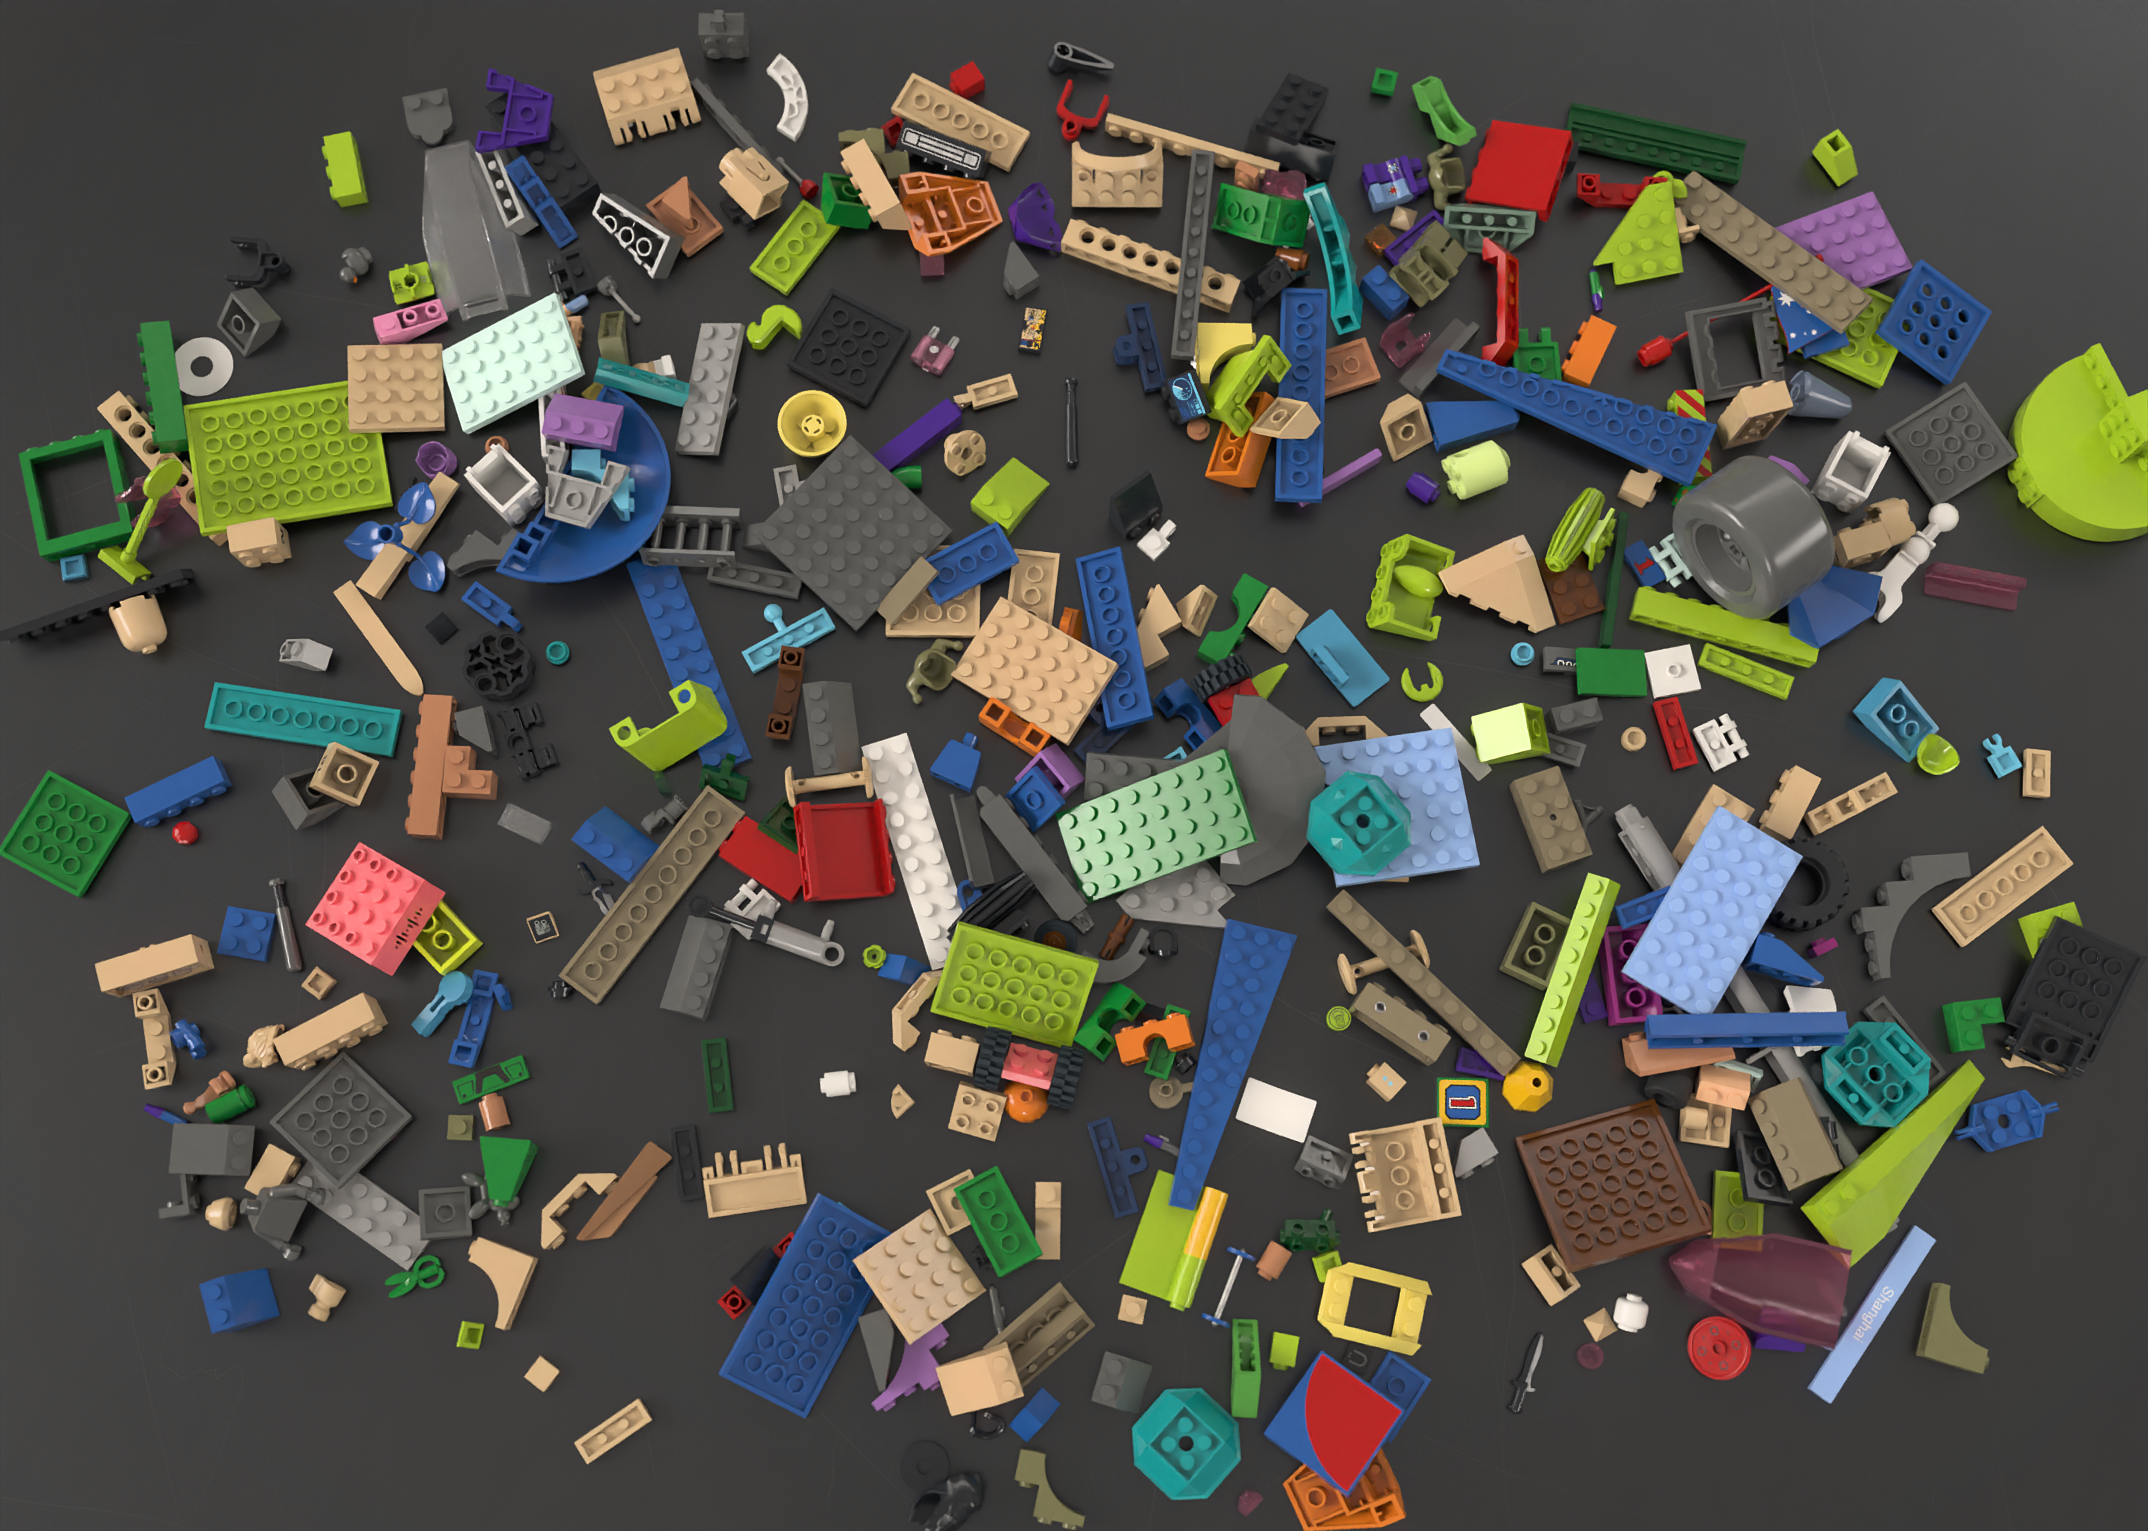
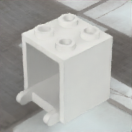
(1850, 472)
(505, 485)

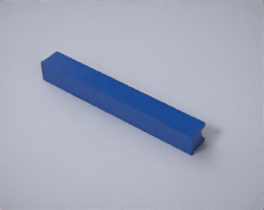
(1746, 1030)

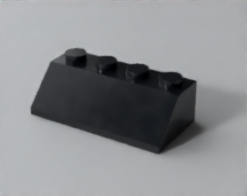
(1312, 156)

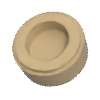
(1633, 739)

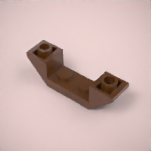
(788, 693)

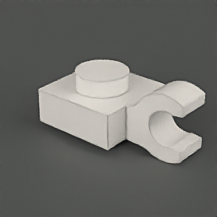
(1155, 542)

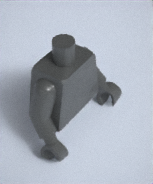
(278, 1212)

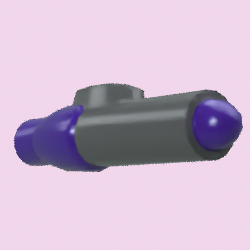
(1162, 1143)

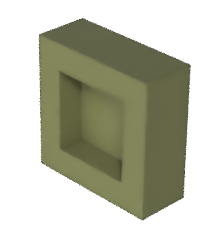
(461, 1127)

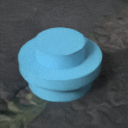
(1522, 654)

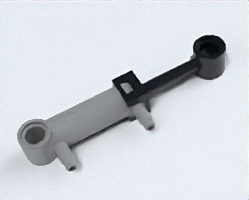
(775, 932)

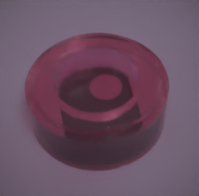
(1590, 1356)

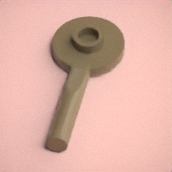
(1168, 1093)

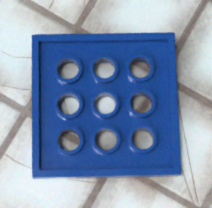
(1919, 324)

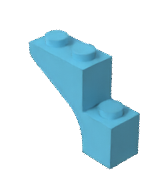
(591, 467)

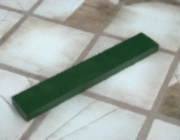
(1613, 581)

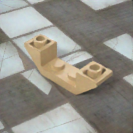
(1349, 724)
(903, 1032)
(160, 1047)
(551, 1229)

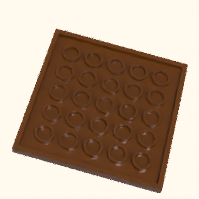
(1612, 1185)

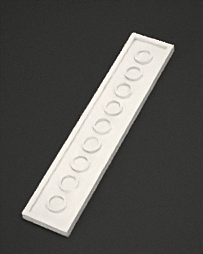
(915, 843)

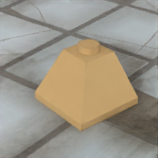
(1287, 420)
(1405, 426)

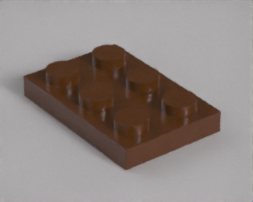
(1571, 591)

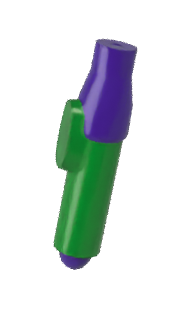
(1597, 290)

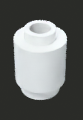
(838, 1083)

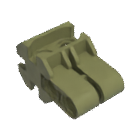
(1428, 264)

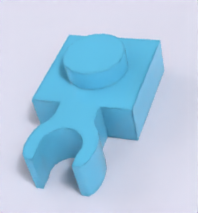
(2002, 759)

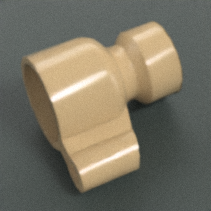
(327, 1295)

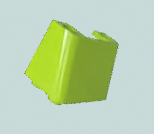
(1395, 607)
(691, 728)

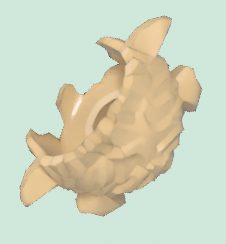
(261, 1047)

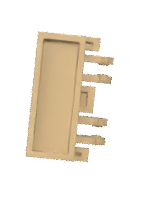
(754, 1187)

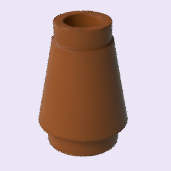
(1296, 258)

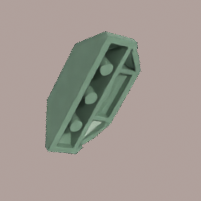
(1499, 223)

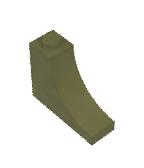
(613, 337)
(1943, 1339)

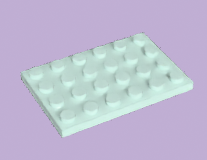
(511, 363)

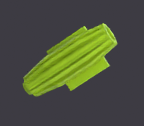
(1582, 531)

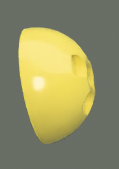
(812, 412)

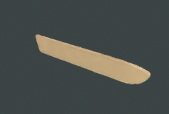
(380, 638)

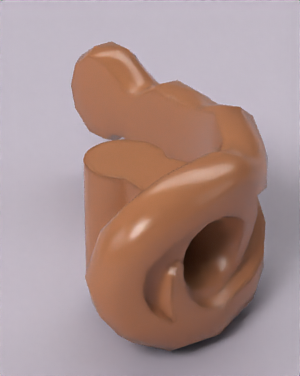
(218, 1086)

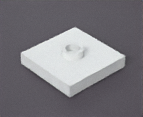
(1672, 671)

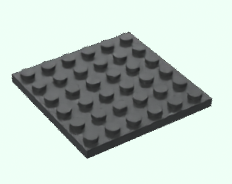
(852, 532)

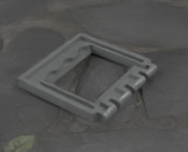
(1702, 346)

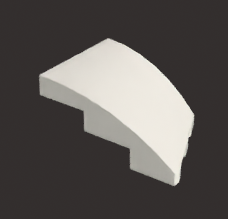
(1809, 1000)

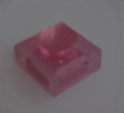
(931, 265)
(1248, 1502)

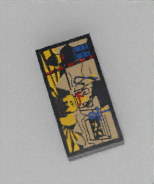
(1032, 330)

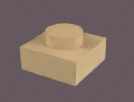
(1132, 1309)

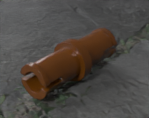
(1116, 937)

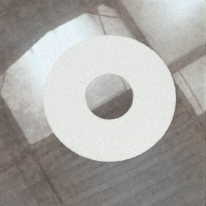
(220, 373)

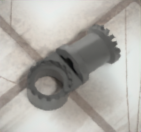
(670, 813)

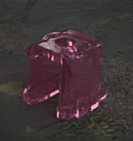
(163, 507)

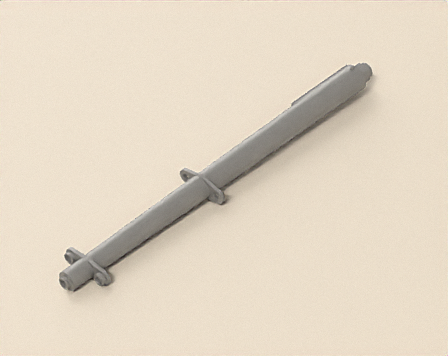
(1660, 871)

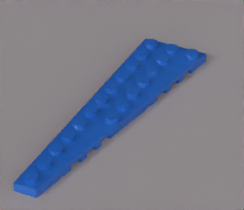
(1633, 431)
(1240, 1000)

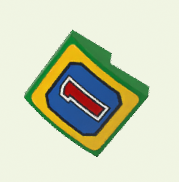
(1463, 1102)

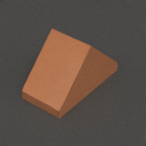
(679, 202)

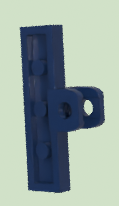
(1141, 347)
(1101, 738)
(1116, 1166)

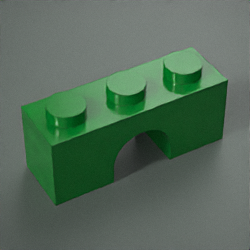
(1116, 1005)

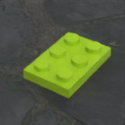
(1730, 1214)

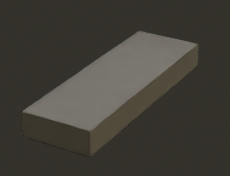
(907, 590)

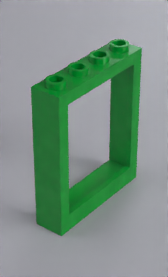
(93, 538)

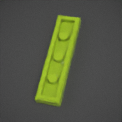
(1746, 671)

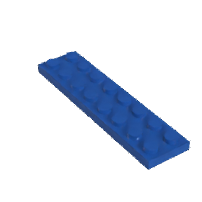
(1115, 636)

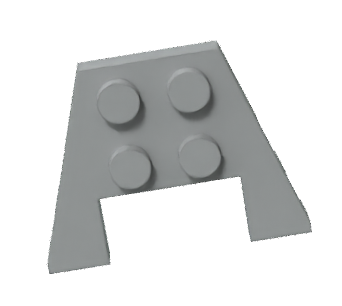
(576, 499)

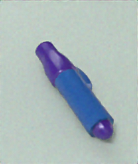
(161, 1113)

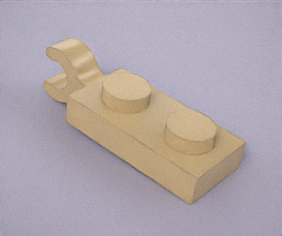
(988, 393)

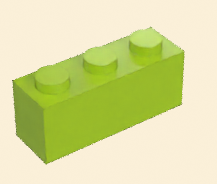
(344, 169)

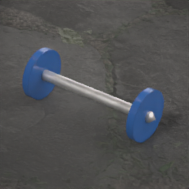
(1240, 1255)

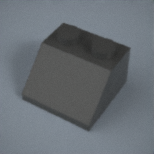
(248, 320)
(300, 802)
(1121, 1382)

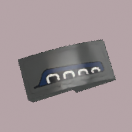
(1559, 660)

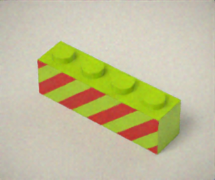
(1691, 404)

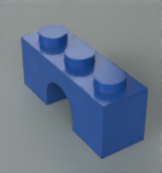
(1181, 700)

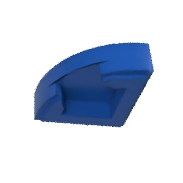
(503, 996)

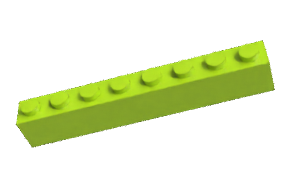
(1719, 626)
(1572, 970)

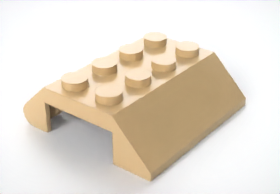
(646, 92)
(1406, 1174)

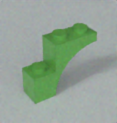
(1446, 120)

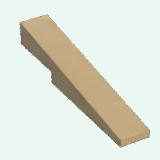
(392, 558)

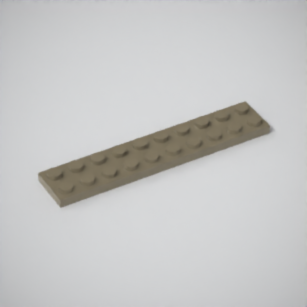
(1771, 254)
(652, 895)

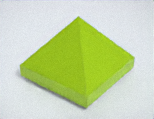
(470, 1335)

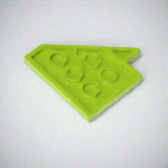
(1646, 238)

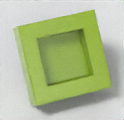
(1325, 1262)

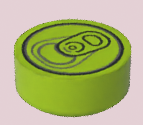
(1338, 1018)

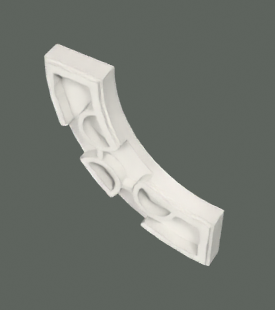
(795, 97)

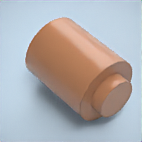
(494, 1112)
(1273, 1261)

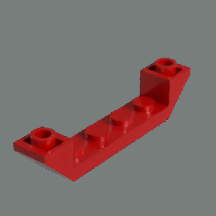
(1508, 302)

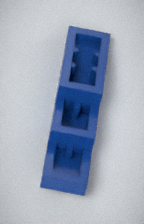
(541, 201)

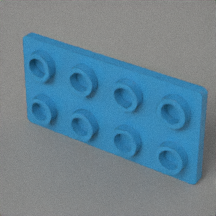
(1342, 658)

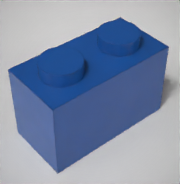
(1384, 292)

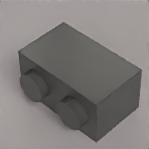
(1574, 717)

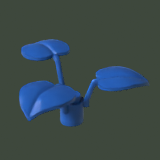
(370, 537)

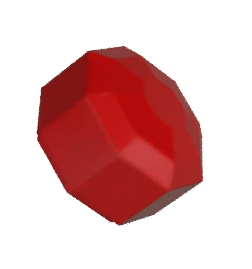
(185, 833)

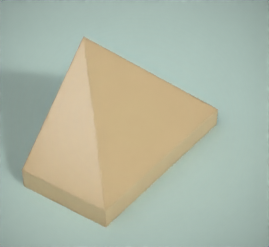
(1196, 609)

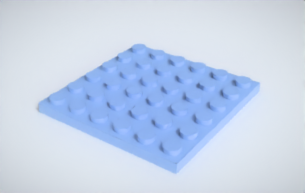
(1428, 781)

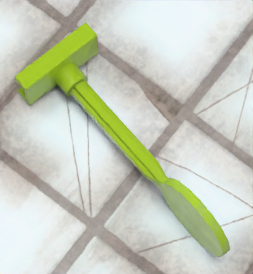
(156, 485)

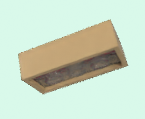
(154, 966)

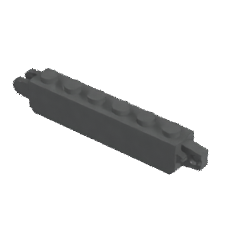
(1030, 857)

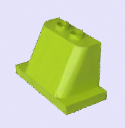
(1239, 381)

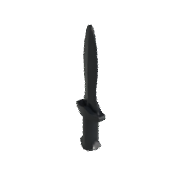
(1524, 1382)

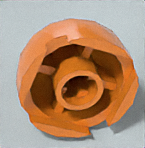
(1025, 1102)

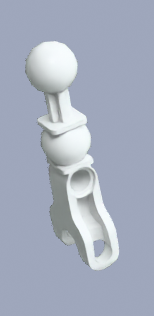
(1913, 552)

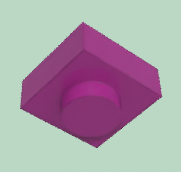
(1821, 946)

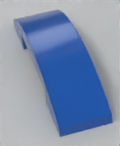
(475, 1020)

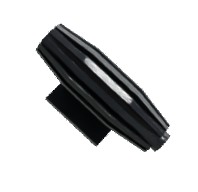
(999, 906)

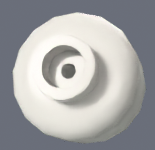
(1631, 1312)

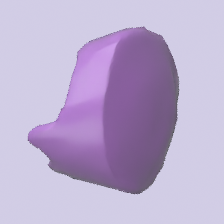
(434, 458)

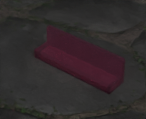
(1973, 585)

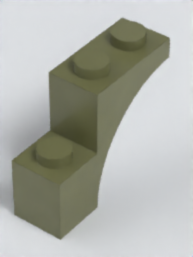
(891, 163)
(1047, 1506)

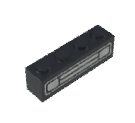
(943, 149)

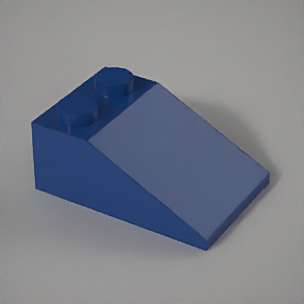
(1779, 961)

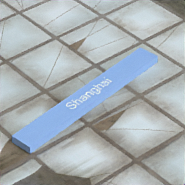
(1871, 1314)

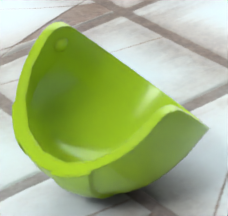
(1937, 755)

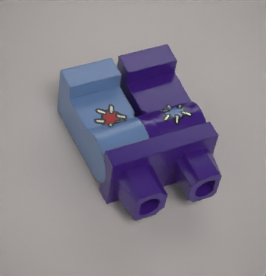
(1393, 182)

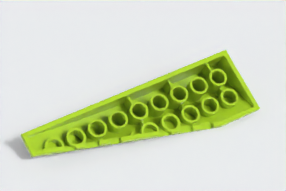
(1873, 1189)

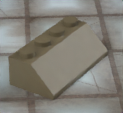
(1794, 1134)

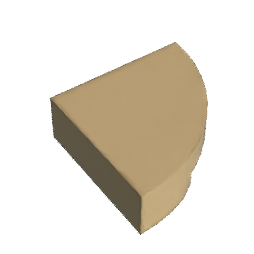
(900, 1101)

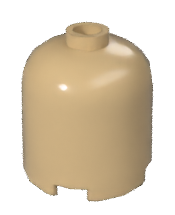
(139, 624)

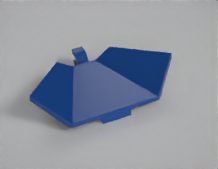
(1833, 606)

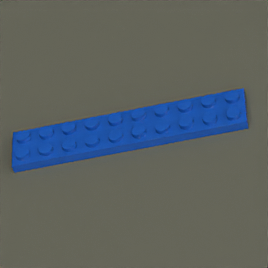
(1304, 345)
(686, 650)

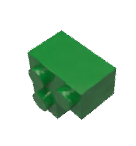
(1965, 1021)

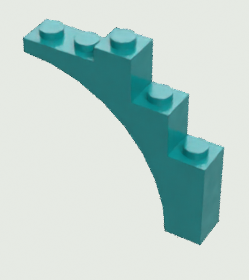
(1340, 265)

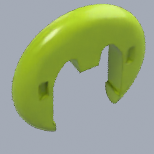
(1426, 693)

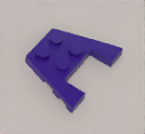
(526, 115)

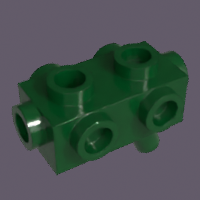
(1310, 1234)

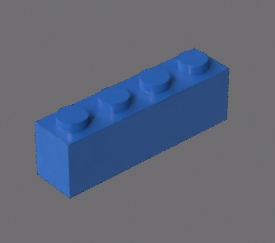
(178, 792)

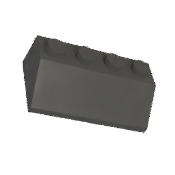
(832, 728)
(697, 967)

